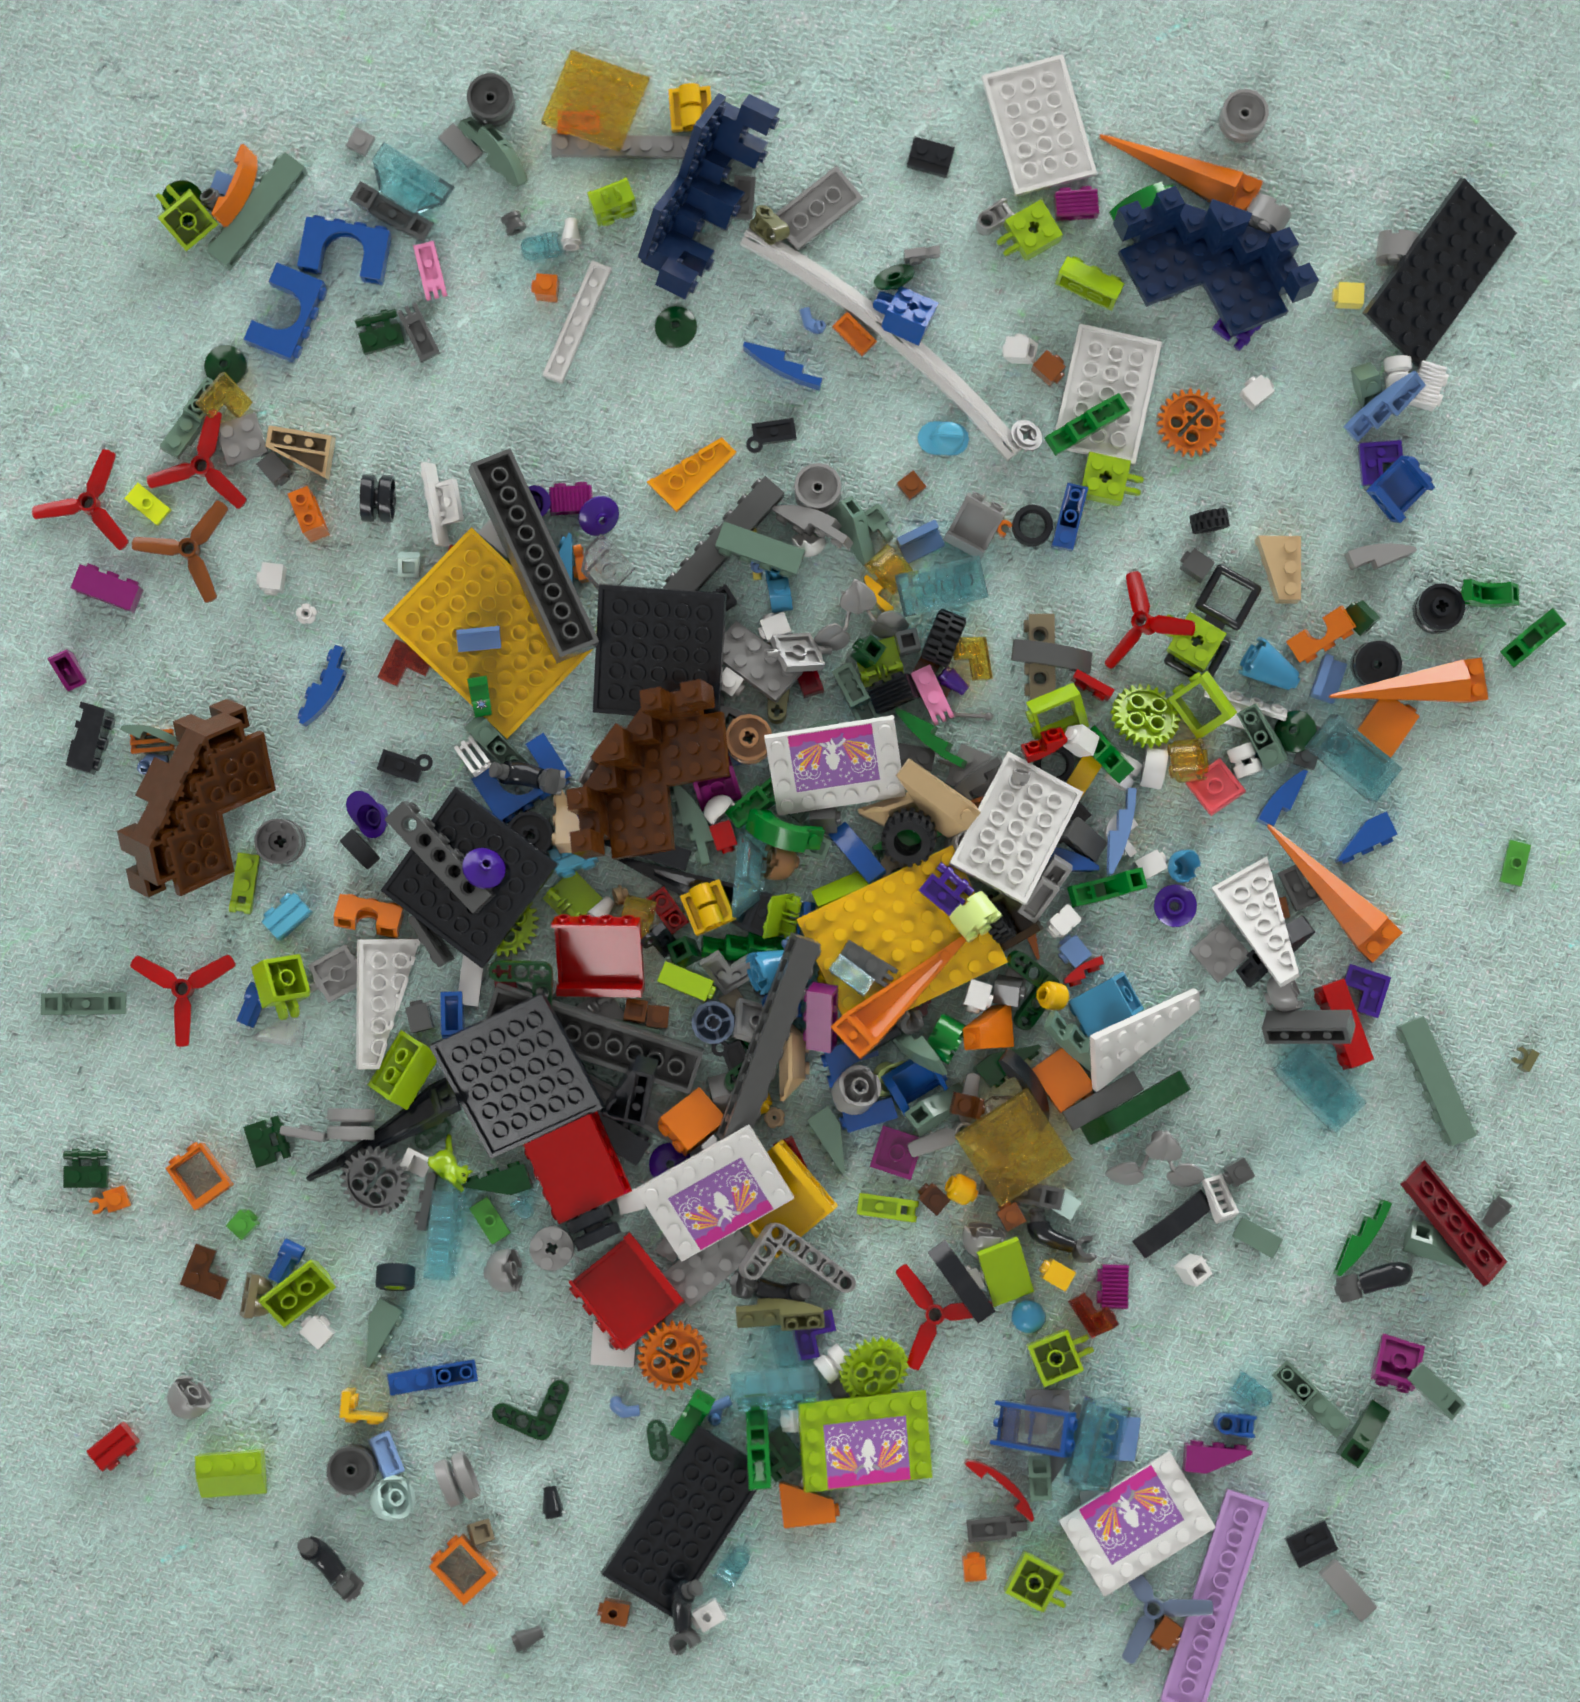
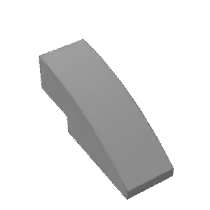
(1378, 555)
(1046, 888)
(1347, 1589)

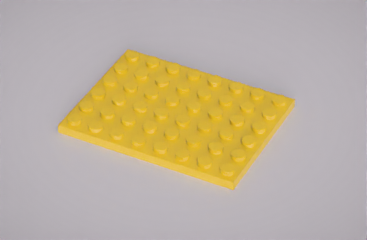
(477, 590)
(901, 929)

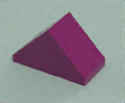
(67, 669)

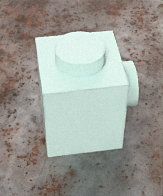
(1069, 1205)

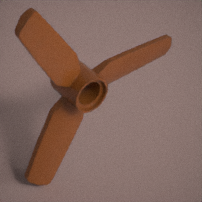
(199, 536)

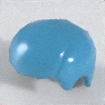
(1183, 865)
(1028, 1316)

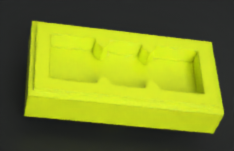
(148, 504)

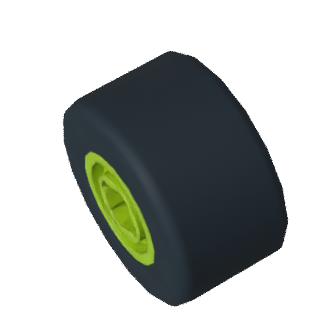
(395, 1277)

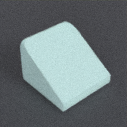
(409, 564)

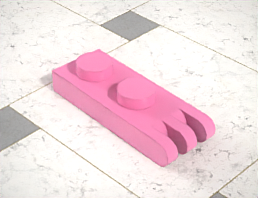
(430, 269)
(931, 694)

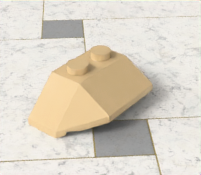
(880, 811)
(792, 1064)

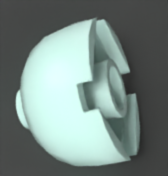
(392, 1499)

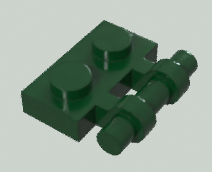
(380, 338)
(261, 1144)
(85, 1176)
(785, 1452)

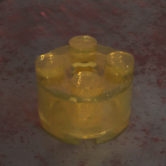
(885, 566)
(1188, 760)
(641, 908)

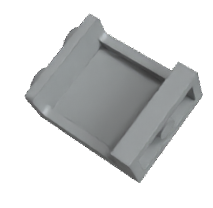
(975, 525)

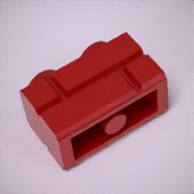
(113, 1446)

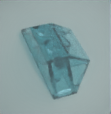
(409, 181)
(748, 875)

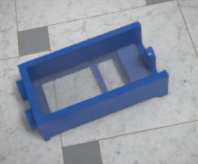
(1035, 1429)

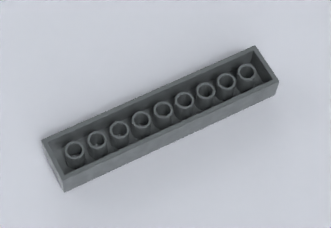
(533, 555)
(613, 1041)

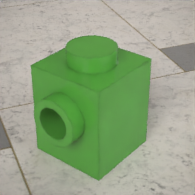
(243, 1223)

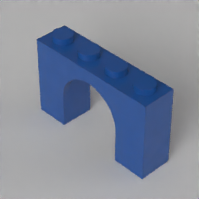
(321, 233)
(287, 342)
(507, 805)
(881, 1111)

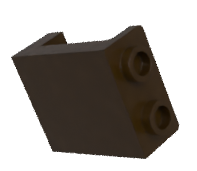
(1024, 926)

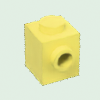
(1348, 295)

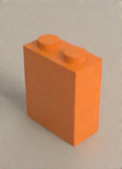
(1388, 724)
(1063, 1079)
(691, 1122)

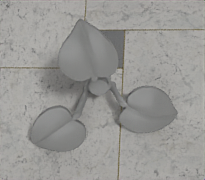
(857, 600)
(1162, 1147)

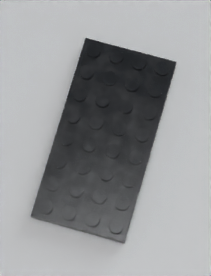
(1439, 272)
(683, 1520)

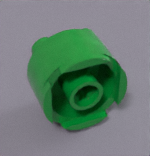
(946, 1037)

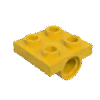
(687, 105)
(707, 906)

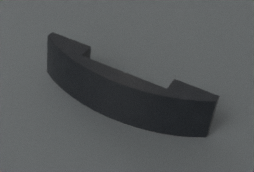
(1016, 1067)
(1172, 1224)
(961, 1281)

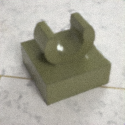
(1528, 1059)

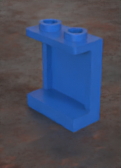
(1400, 487)
(910, 1082)

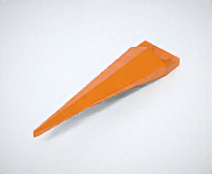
(1200, 177)
(1451, 682)
(1361, 921)
(872, 1019)

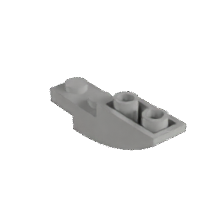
(811, 520)

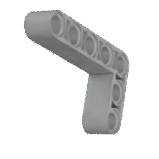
(798, 1255)

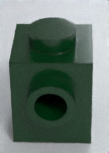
(1362, 616)
(867, 651)
(684, 951)

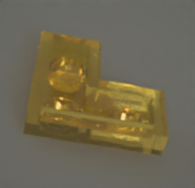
(223, 392)
(976, 651)

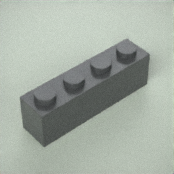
(1308, 1027)

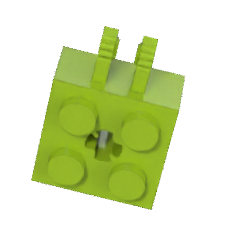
(612, 202)
(173, 216)
(1028, 243)
(1118, 473)
(1197, 656)
(281, 983)
(1069, 1361)
(1042, 1593)

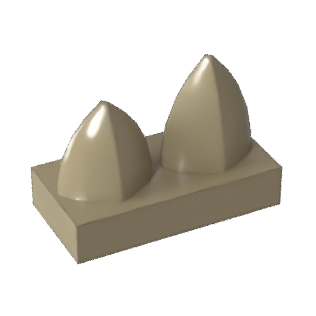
(254, 1286)

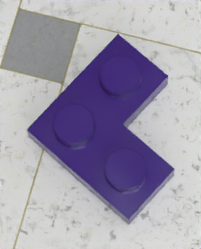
(1373, 456)
(1373, 986)
(807, 1340)

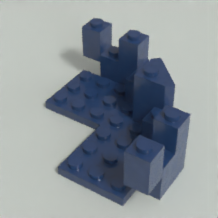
(701, 193)
(1212, 248)

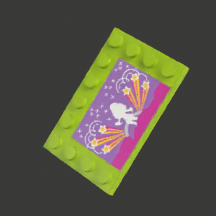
(864, 1440)

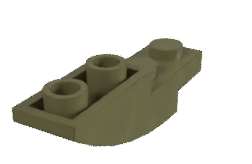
(783, 1312)

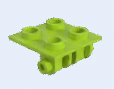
(885, 667)
(572, 896)
(779, 913)

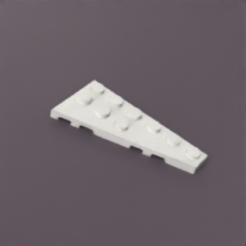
(1256, 911)
(381, 983)
(1126, 1041)

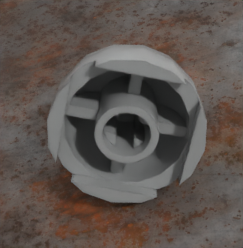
(1283, 997)
(981, 1236)
(502, 1270)
(187, 1398)

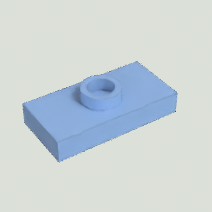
(386, 1454)

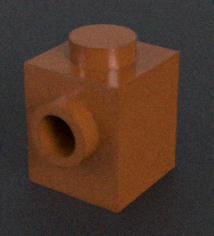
(1049, 368)
(1010, 1216)
(614, 1612)
(1165, 1633)

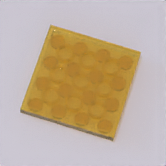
(595, 100)
(1013, 1147)

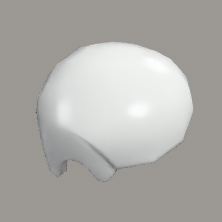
(812, 545)
(716, 808)

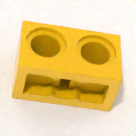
(1056, 1273)

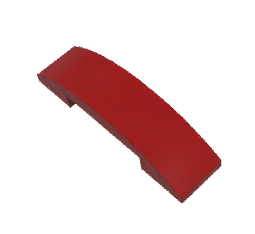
(981, 1469)

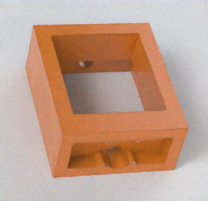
(308, 514)
(214, 1192)
(453, 1543)

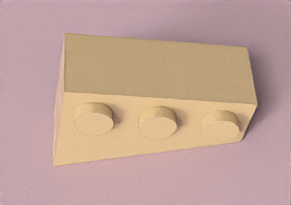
(305, 448)
(1282, 565)

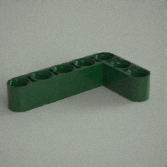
(1135, 1108)

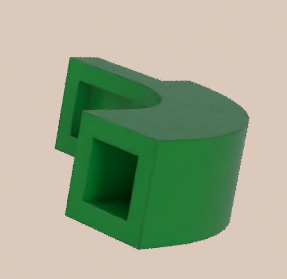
(783, 835)
(1107, 887)
(693, 1414)

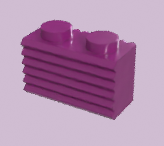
(1076, 204)
(569, 499)
(1113, 1286)

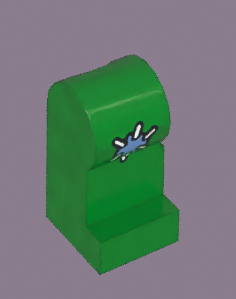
(479, 696)

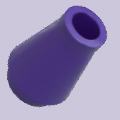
(952, 680)

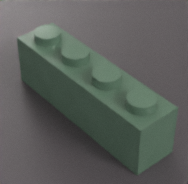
(759, 549)

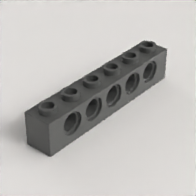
(399, 821)

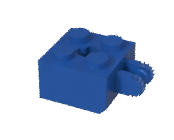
(906, 313)

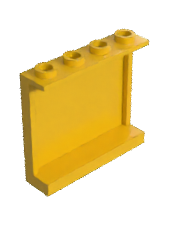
(810, 1199)

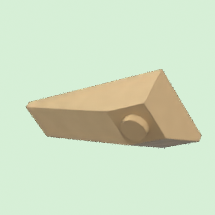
(944, 805)

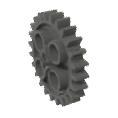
(391, 1192)

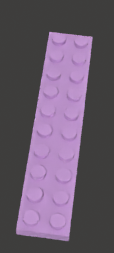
(1221, 1582)

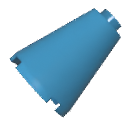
(1268, 666)
(763, 969)

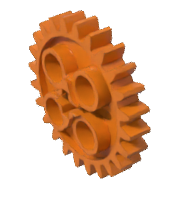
(1204, 435)
(662, 1372)

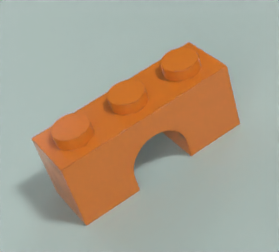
(1338, 625)
(352, 909)

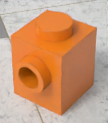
(546, 287)
(974, 1567)

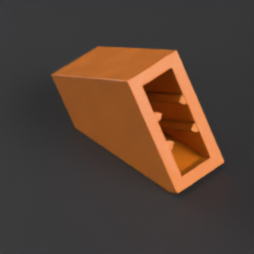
(990, 1029)
(806, 1508)

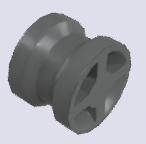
(513, 223)

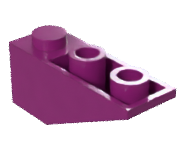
(1208, 1458)

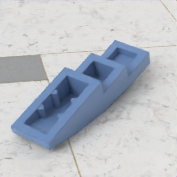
(1379, 409)
(1118, 839)

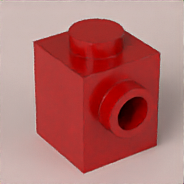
(723, 837)

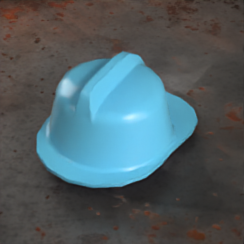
(943, 438)

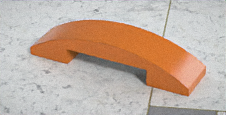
(230, 205)

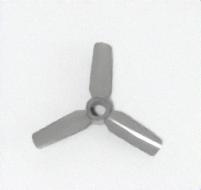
(945, 1136)

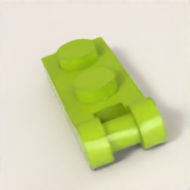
(244, 882)
(886, 1207)

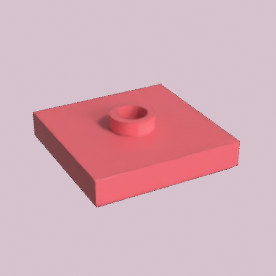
(1218, 789)

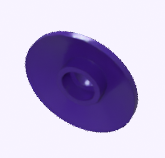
(595, 509)
(483, 876)
(1186, 905)
(661, 1155)

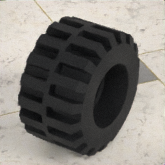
(943, 637)
(909, 853)

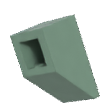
(1366, 382)

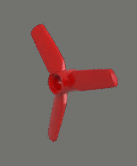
(206, 449)
(95, 487)
(1159, 624)
(168, 980)
(927, 1330)

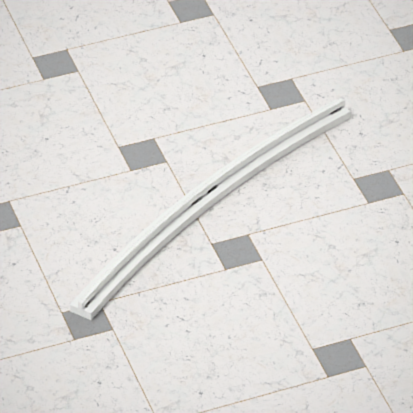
(919, 356)

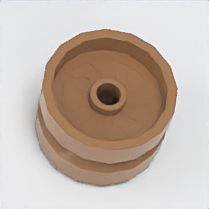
(739, 730)

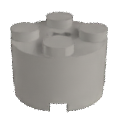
(1267, 214)
(1393, 246)
(856, 1090)
(549, 1260)

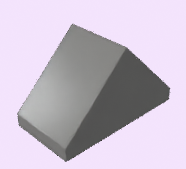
(719, 1093)

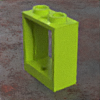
(1215, 693)
(1052, 700)
(686, 982)

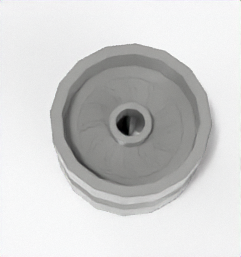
(1240, 104)
(818, 477)
(350, 1126)
(457, 1479)

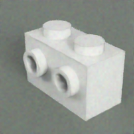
(977, 997)

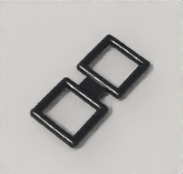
(1217, 618)

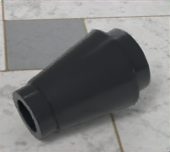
(551, 1503)

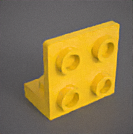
(349, 1401)

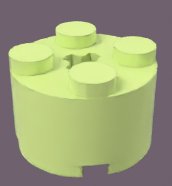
(975, 916)

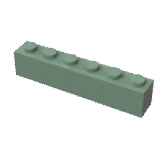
(257, 211)
(1436, 1081)

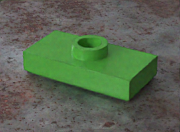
(1515, 863)
(489, 1220)

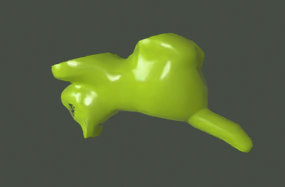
(447, 1167)

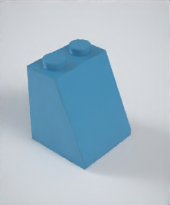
(1105, 1004)

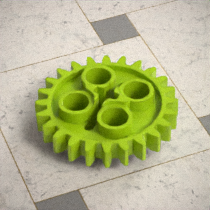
(1145, 716)
(522, 936)
(880, 1365)

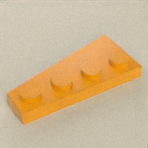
(685, 479)

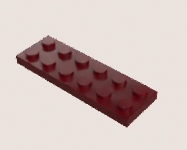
(1453, 1223)

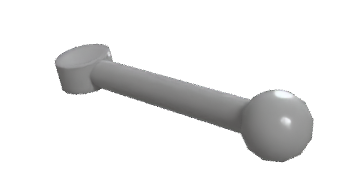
(988, 716)

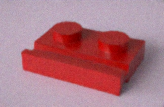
(1084, 681)

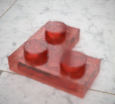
(400, 659)
(1094, 1321)

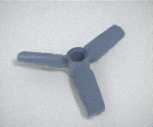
(1146, 1624)

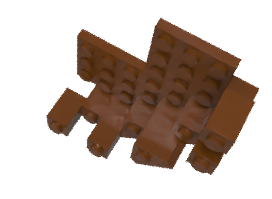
(630, 789)
(183, 823)

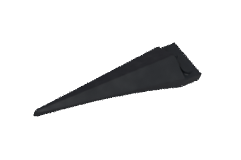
(681, 882)
(424, 1113)

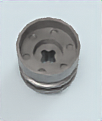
(270, 833)

